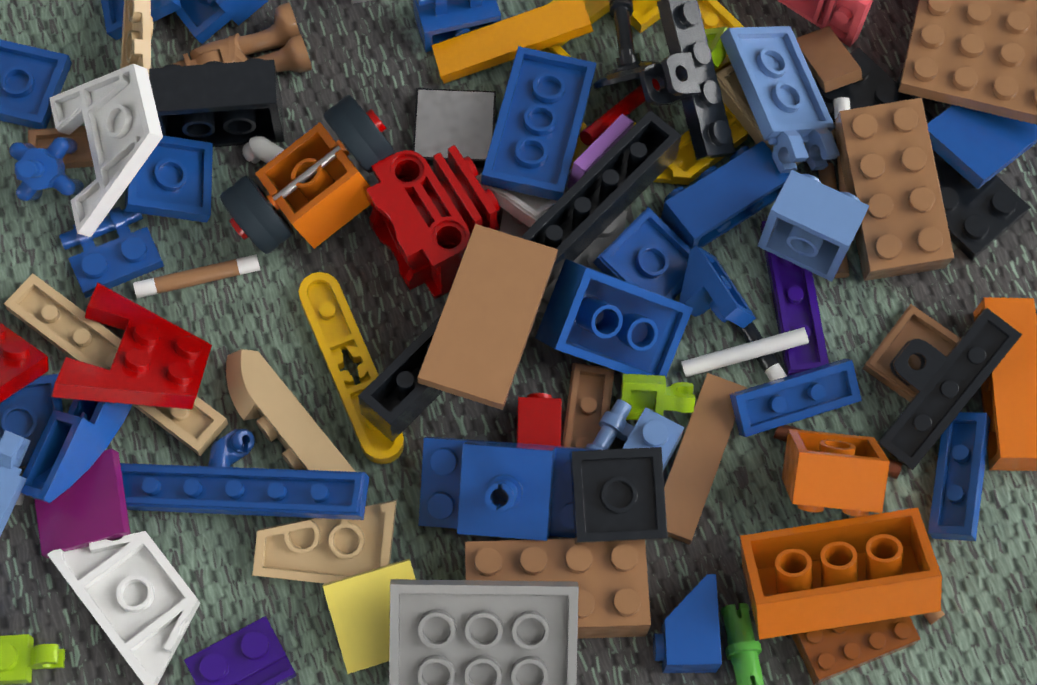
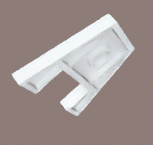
(120, 133)

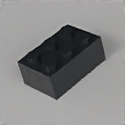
(219, 101)

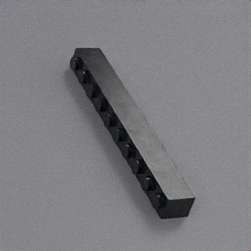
(568, 225)

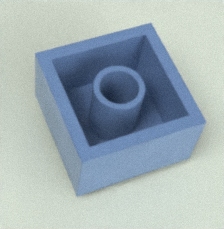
(812, 224)

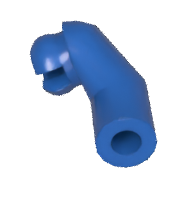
(231, 448)

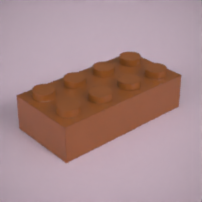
(849, 647)

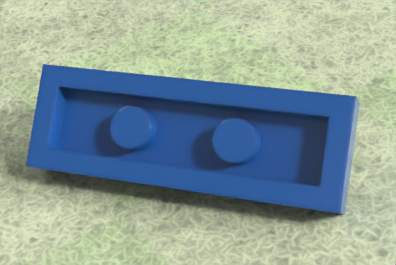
(795, 397)
(959, 478)

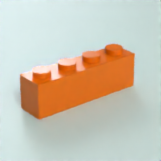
(1011, 389)

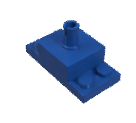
(497, 488)

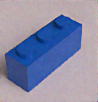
(724, 196)

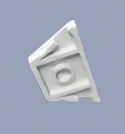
(132, 598)

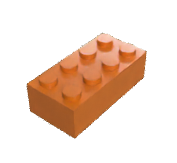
(840, 573)

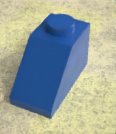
(691, 633)

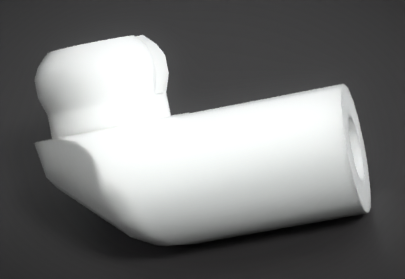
(260, 149)

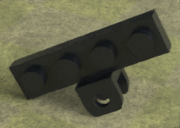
(690, 78)
(943, 384)

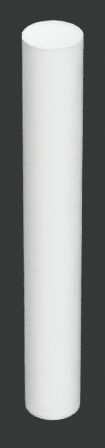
(745, 352)

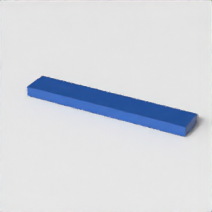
(245, 491)

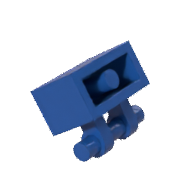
(450, 18)

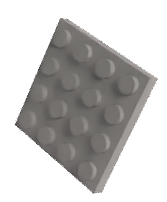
(483, 632)

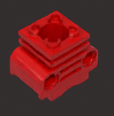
(429, 214)

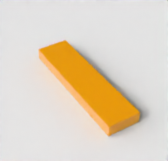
(500, 40)

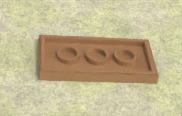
(488, 317)

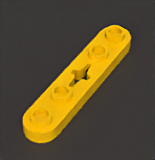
(337, 331)

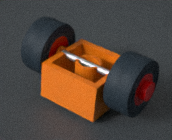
(311, 181)

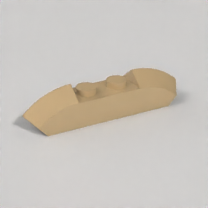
(262, 394)

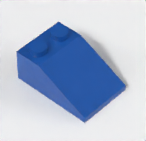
(612, 322)

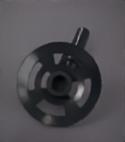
(629, 62)

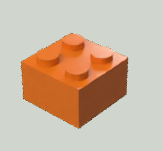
(835, 472)

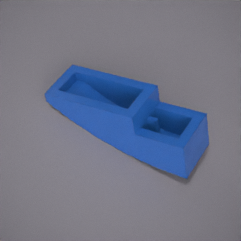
(71, 446)

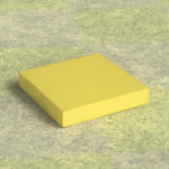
(362, 613)

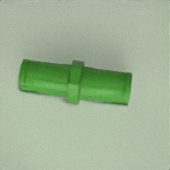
(742, 647)

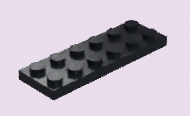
(972, 214)

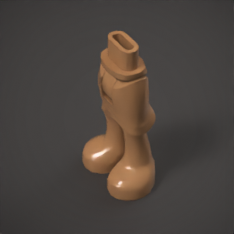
(283, 33)

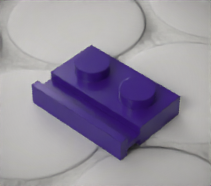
(243, 658)

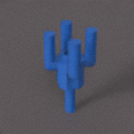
(44, 169)

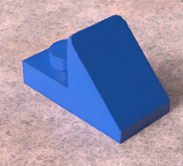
(709, 287)

